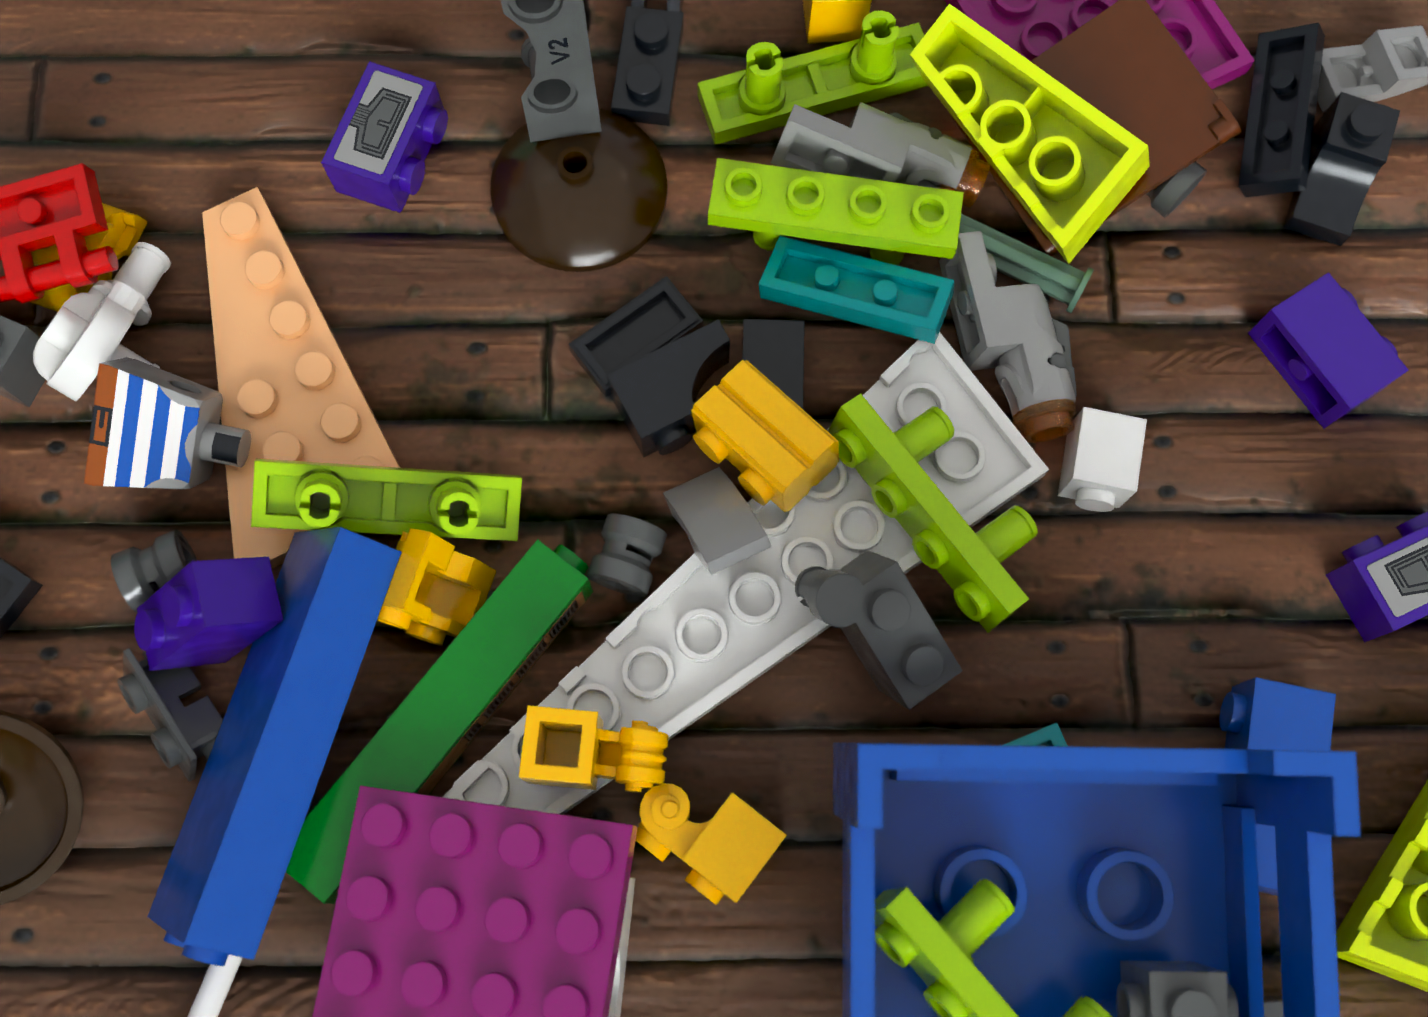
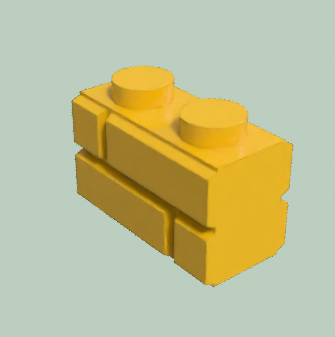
(764, 437)

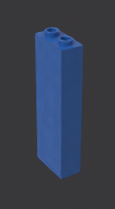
(272, 747)

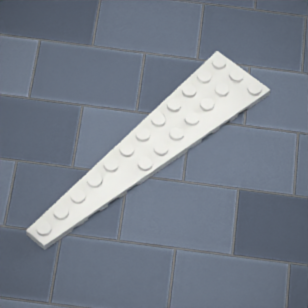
(720, 631)

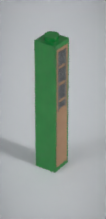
(447, 704)

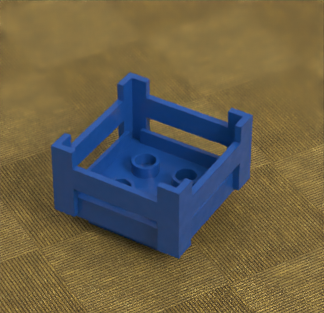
(1101, 861)

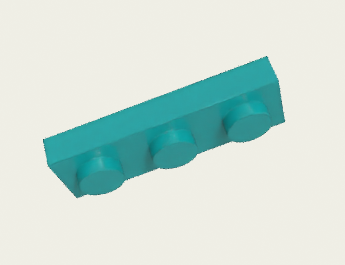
(857, 289)

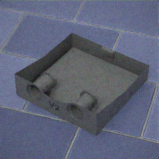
(562, 85)

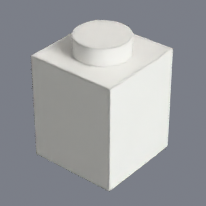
(1102, 459)

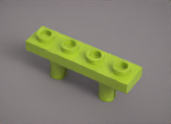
(818, 80)
(835, 209)
(385, 499)
(937, 530)
(943, 950)

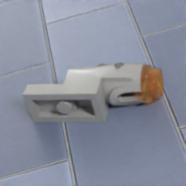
(881, 149)
(1016, 336)

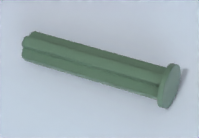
(1031, 265)

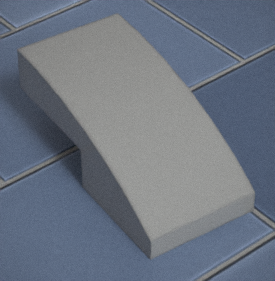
(1377, 69)
(716, 520)

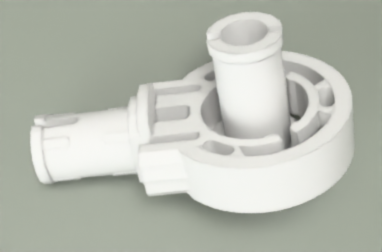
(93, 323)

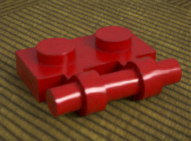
(48, 212)

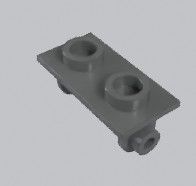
(181, 731)

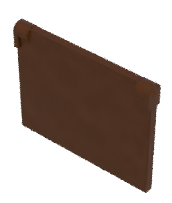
(1146, 84)

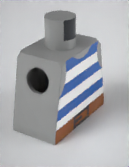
(157, 429)

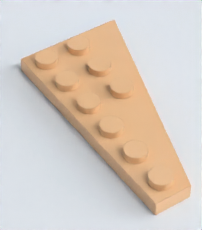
(277, 365)

